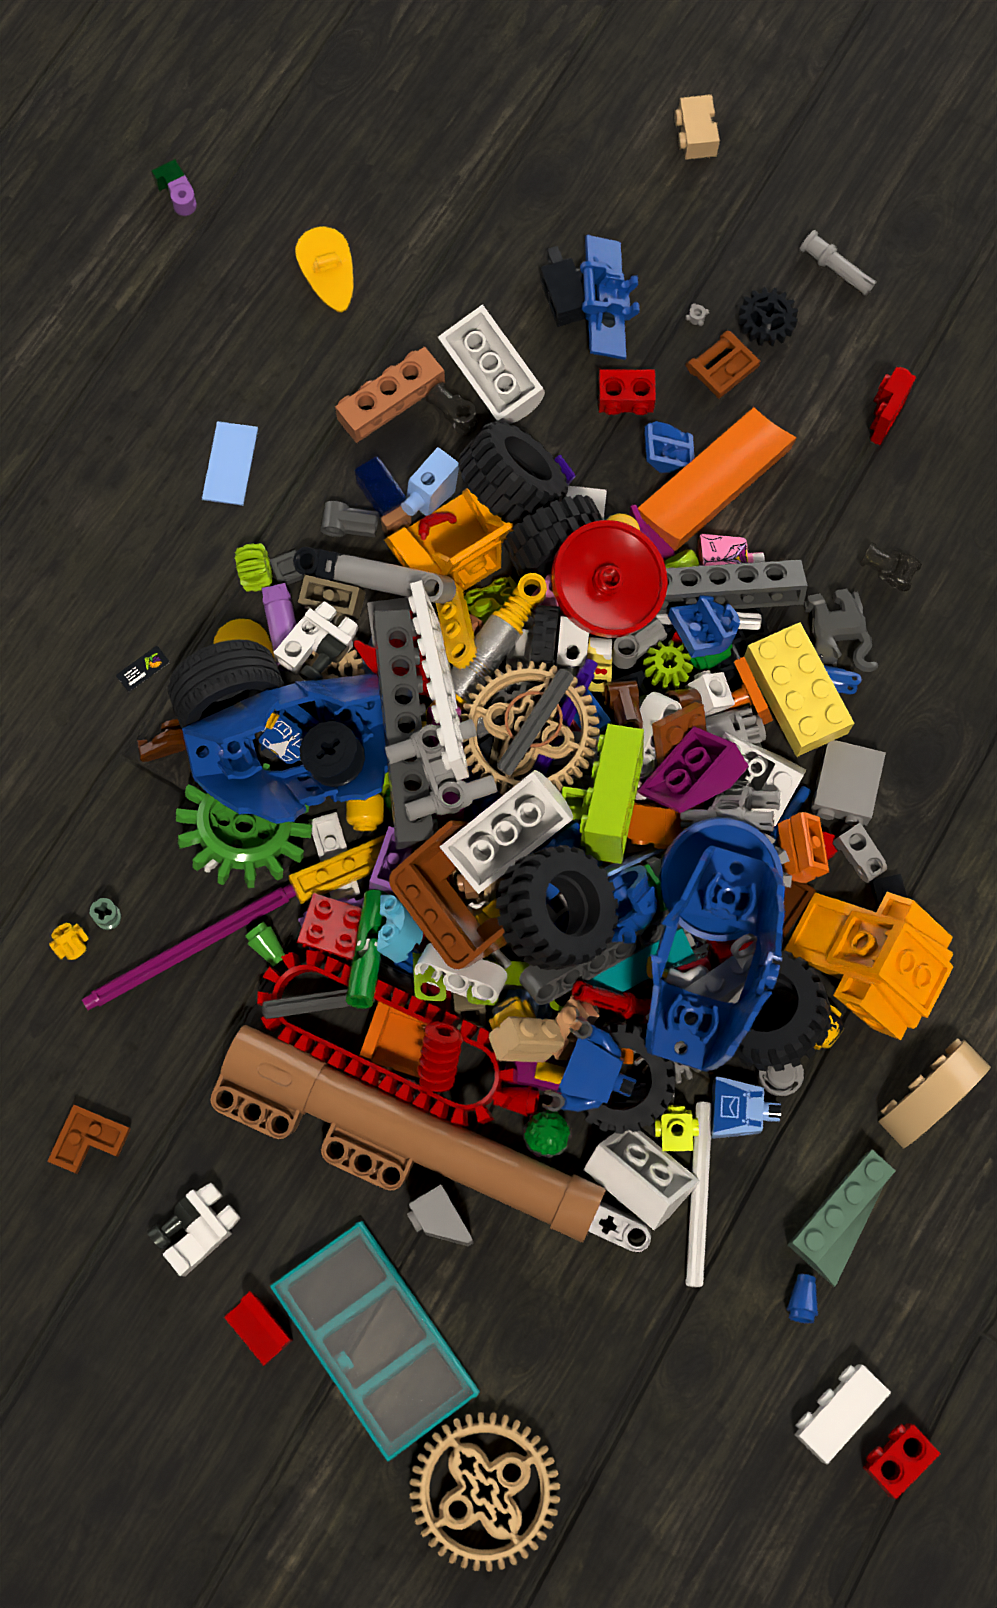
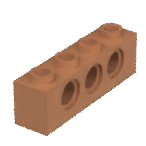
(384, 408)

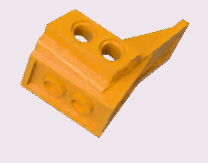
(460, 550)
(886, 959)

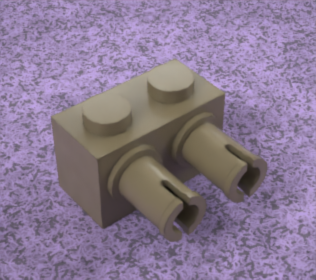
(344, 598)

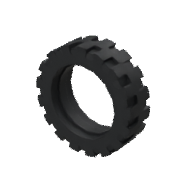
(545, 636)

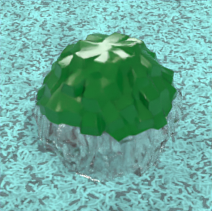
(547, 1133)

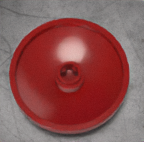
(609, 578)

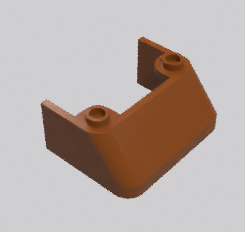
(437, 907)

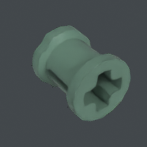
(101, 906)

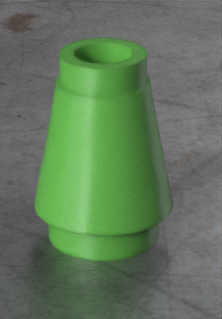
(266, 943)

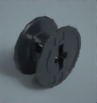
(321, 743)

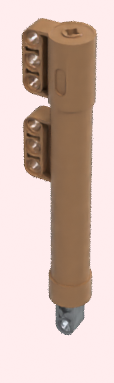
(399, 1133)

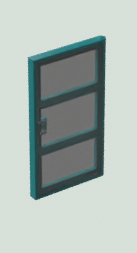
(375, 1340)

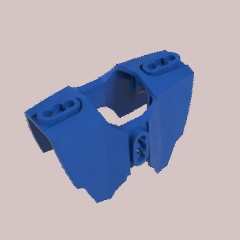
(233, 770)
(754, 907)

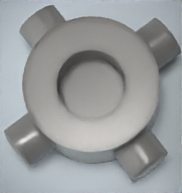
(697, 314)

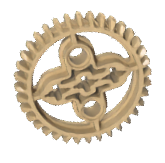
(522, 712)
(498, 1531)

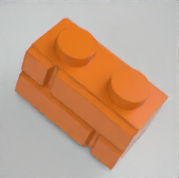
(805, 847)

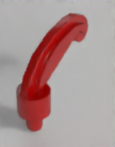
(432, 520)

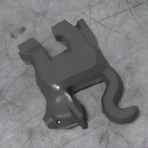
(838, 626)

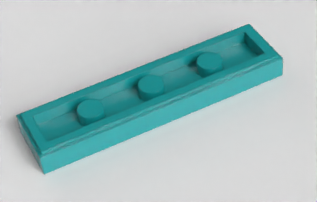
(633, 969)

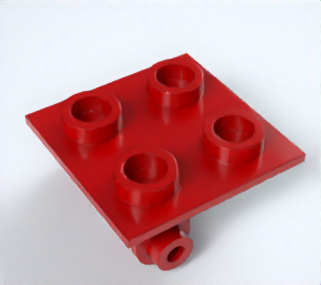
(330, 926)

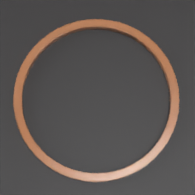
(523, 695)

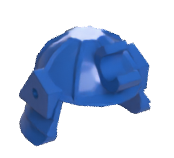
(635, 902)

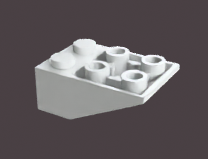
(768, 773)

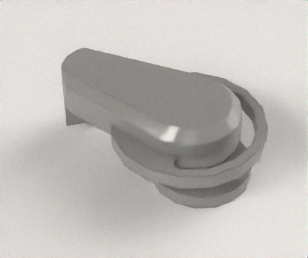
(781, 1082)

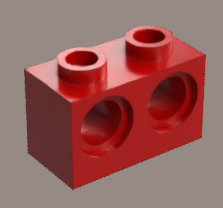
(626, 384)
(906, 1467)

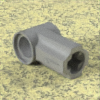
(638, 644)

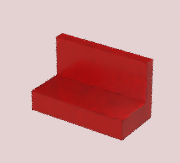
(258, 1328)

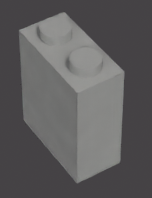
(847, 783)

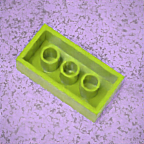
(613, 793)

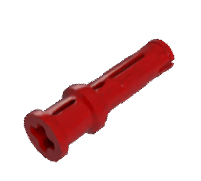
(623, 1004)

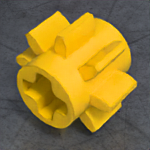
(69, 941)

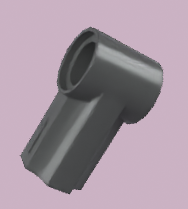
(341, 520)

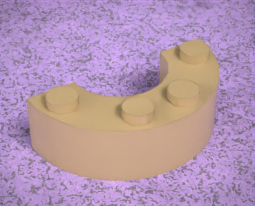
(935, 1094)

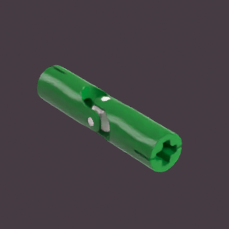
(366, 958)

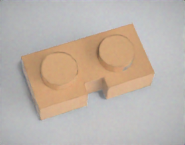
(567, 1019)

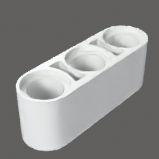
(653, 709)
(484, 976)

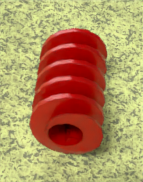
(439, 1056)

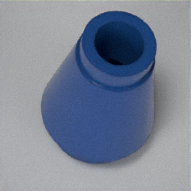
(803, 1300)

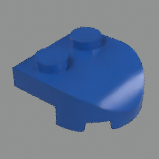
(705, 626)

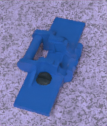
(612, 306)

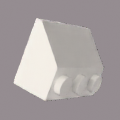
(641, 1176)

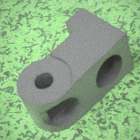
(861, 853)

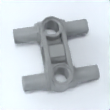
(437, 776)
(737, 804)

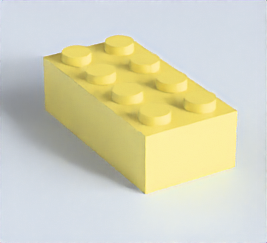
(798, 689)

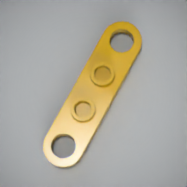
(457, 630)

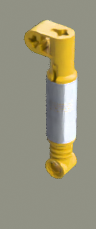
(496, 639)

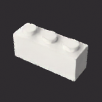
(841, 1412)

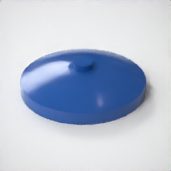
(684, 855)

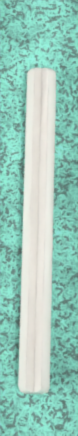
(699, 1196)

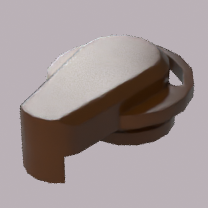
(163, 744)

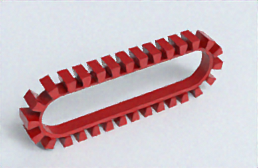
(373, 1074)

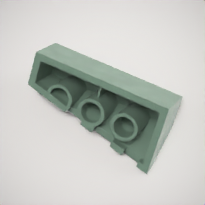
(838, 1222)

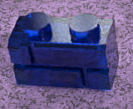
(379, 486)

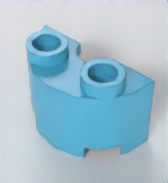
(399, 932)

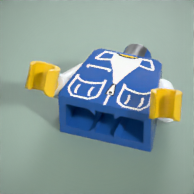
(285, 733)

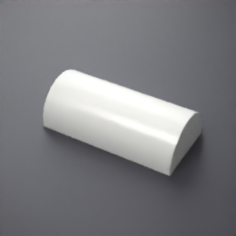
(493, 366)
(508, 830)

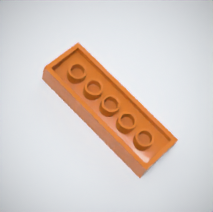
(715, 478)

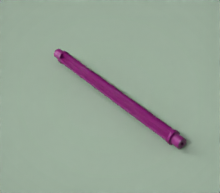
(189, 947)

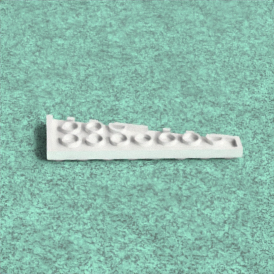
(441, 683)

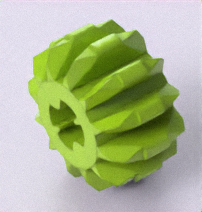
(253, 567)
(667, 654)

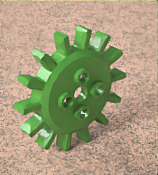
(218, 839)

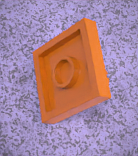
(749, 692)

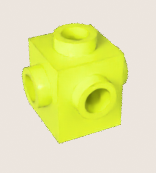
(681, 1139)

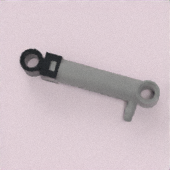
(371, 574)

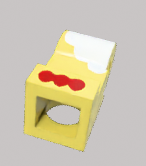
(600, 651)

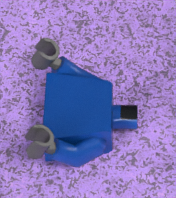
(591, 1072)

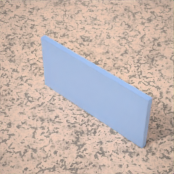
(230, 463)

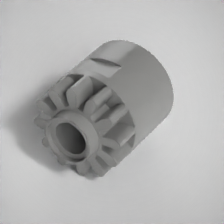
(739, 723)

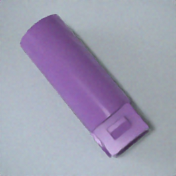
(279, 615)

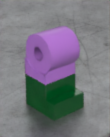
(173, 179)

